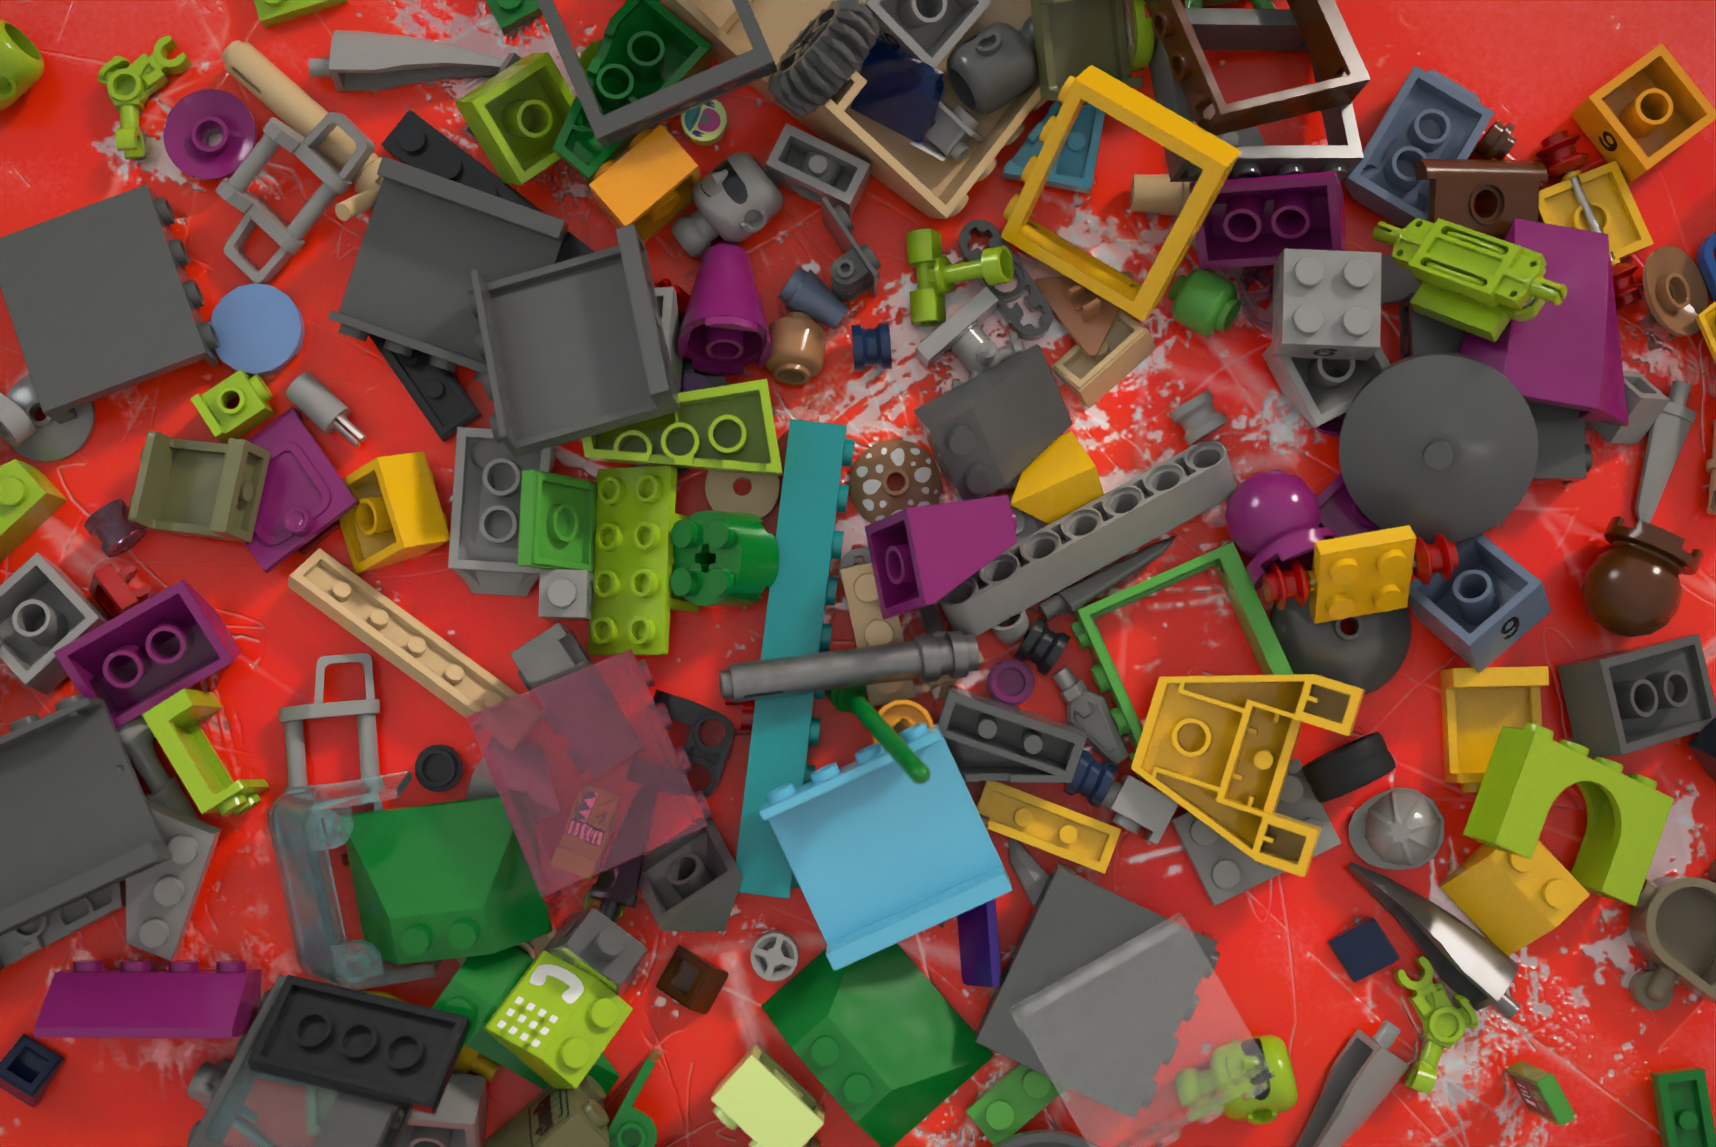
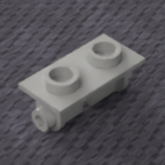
(953, 130)

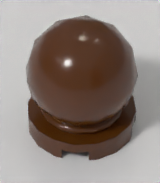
(1637, 581)

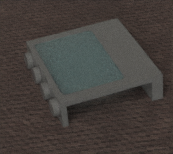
(281, 1112)

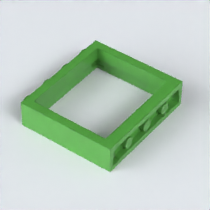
(1244, 603)

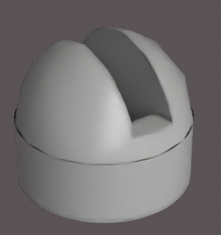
(1018, 629)

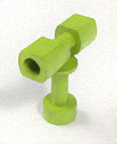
(938, 275)

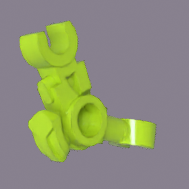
(132, 84)
(1440, 1021)

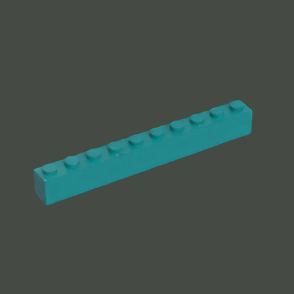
(793, 627)

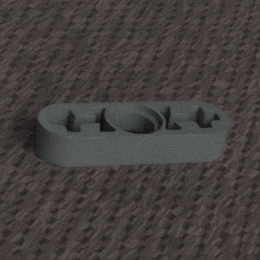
(1033, 302)

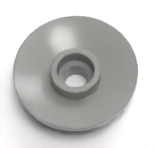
(52, 440)

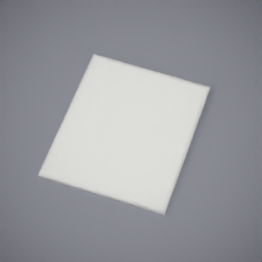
(930, 149)

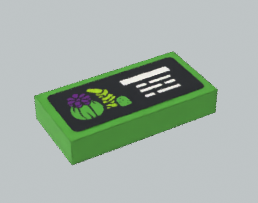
(1541, 1093)

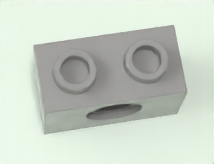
(817, 169)

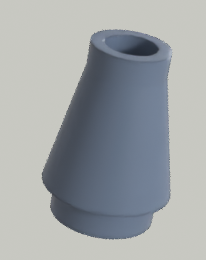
(811, 296)

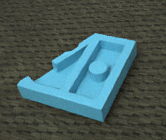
(1078, 157)

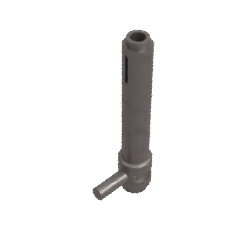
(924, 658)

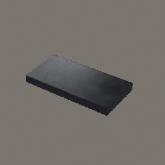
(360, 1044)

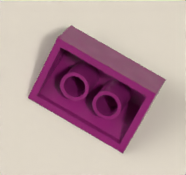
(1268, 214)
(149, 652)

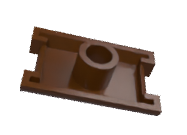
(1500, 189)

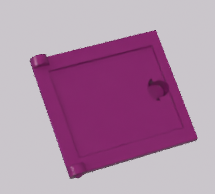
(299, 491)

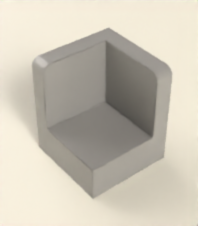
(1643, 408)

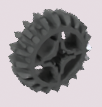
(824, 56)

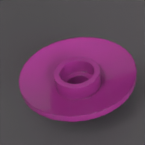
(196, 120)

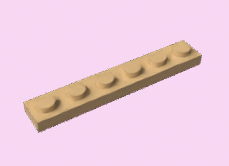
(397, 635)

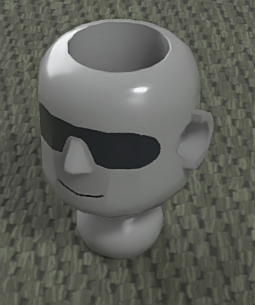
(730, 202)

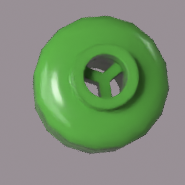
(1204, 302)

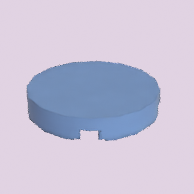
(258, 329)

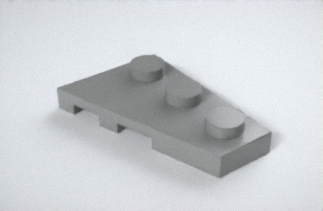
(165, 895)

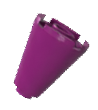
(724, 315)

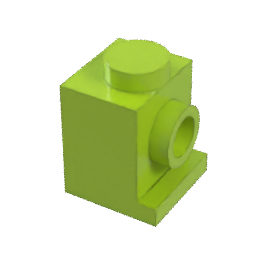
(249, 413)

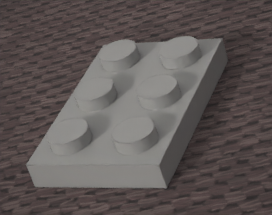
(1228, 870)

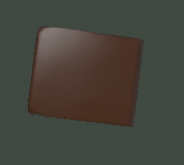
(692, 980)

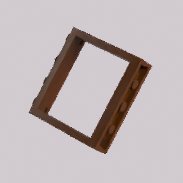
(1325, 38)

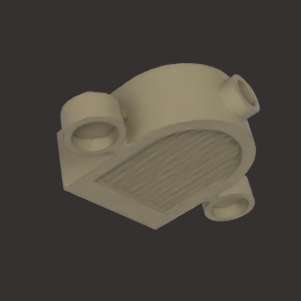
(1678, 935)

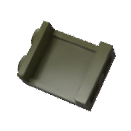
(1077, 35)
(199, 487)

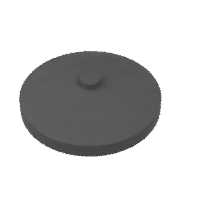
(1438, 446)

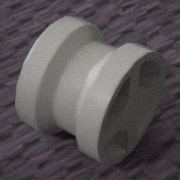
(1198, 418)
(772, 963)

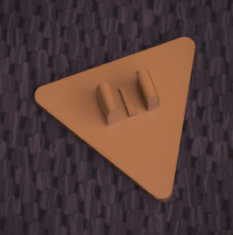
(1080, 311)

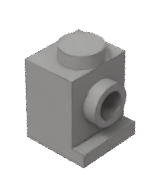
(1139, 807)

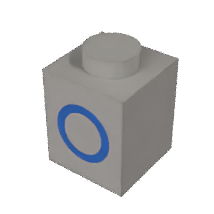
(565, 595)

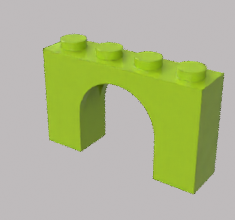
(1622, 810)

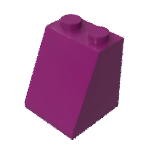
(936, 548)

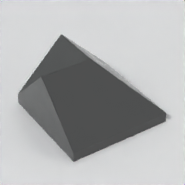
(691, 882)

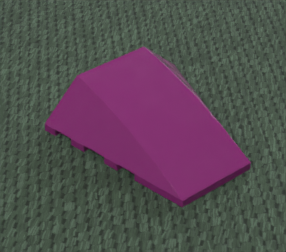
(1568, 350)

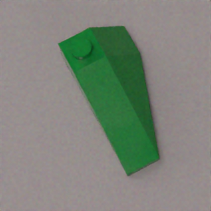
(639, 55)
(480, 990)

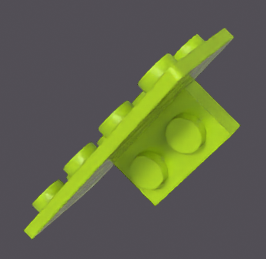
(634, 561)

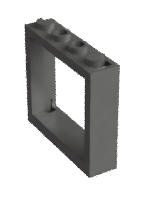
(1257, 32)
(672, 99)

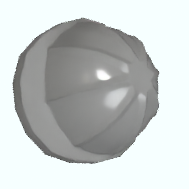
(1397, 829)

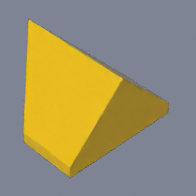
(1057, 481)

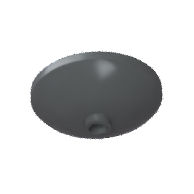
(1361, 659)

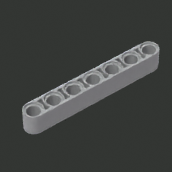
(1092, 537)

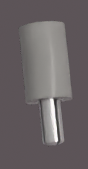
(322, 407)

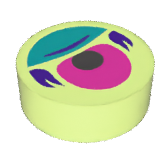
(705, 123)

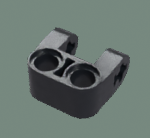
(696, 715)

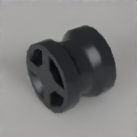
(1042, 646)

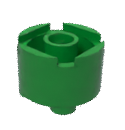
(722, 558)

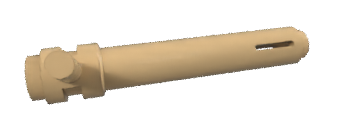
(302, 115)

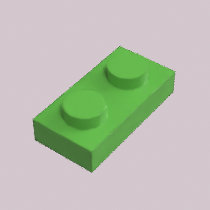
(1011, 1102)

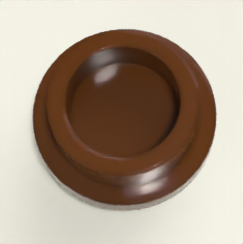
(1496, 141)

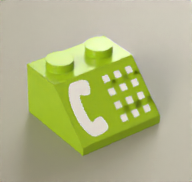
(558, 1020)

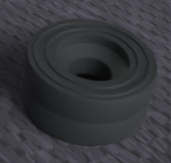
(1349, 767)

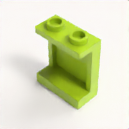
(194, 758)

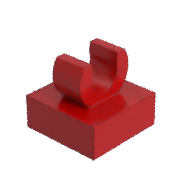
(112, 592)

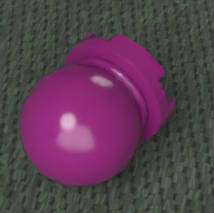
(1275, 521)

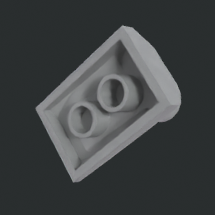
(488, 513)

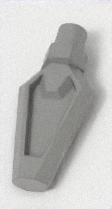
(1091, 713)

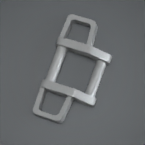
(259, 213)
(364, 710)

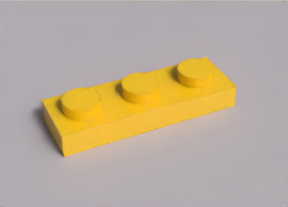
(1048, 826)

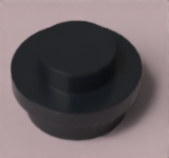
(438, 768)

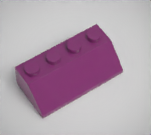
(149, 1001)

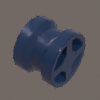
(871, 347)
(1091, 779)

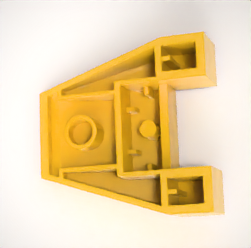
(1227, 750)

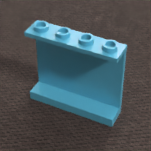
(885, 851)

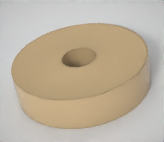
(759, 501)

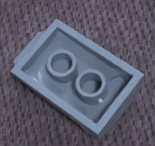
(1424, 121)

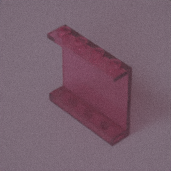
(589, 772)

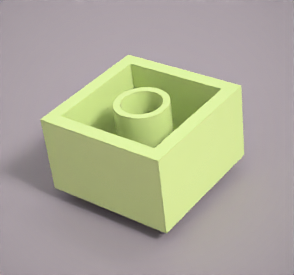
(767, 1103)

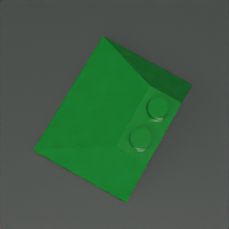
(443, 881)
(877, 1039)

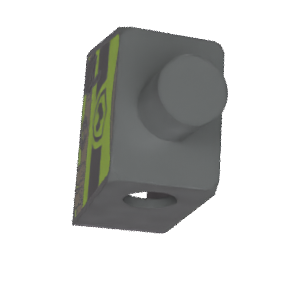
(599, 948)

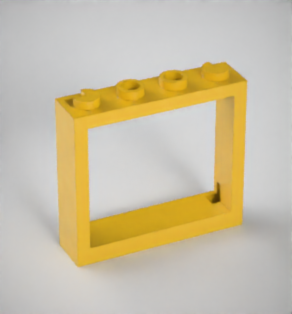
(1159, 125)

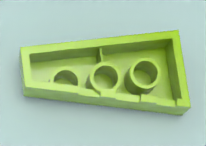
(714, 431)

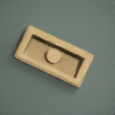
(1121, 352)

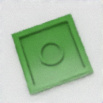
(556, 521)

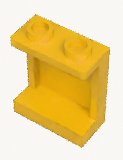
(1476, 710)

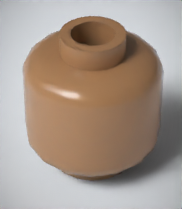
(796, 348)

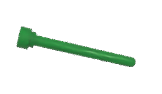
(854, 700)

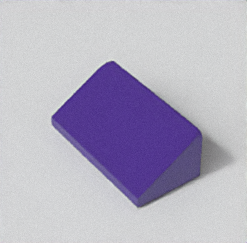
(980, 946)

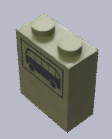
(558, 1120)

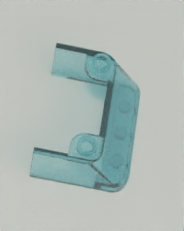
(301, 831)

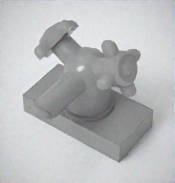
(967, 340)

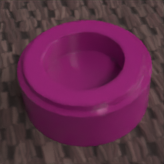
(1010, 681)

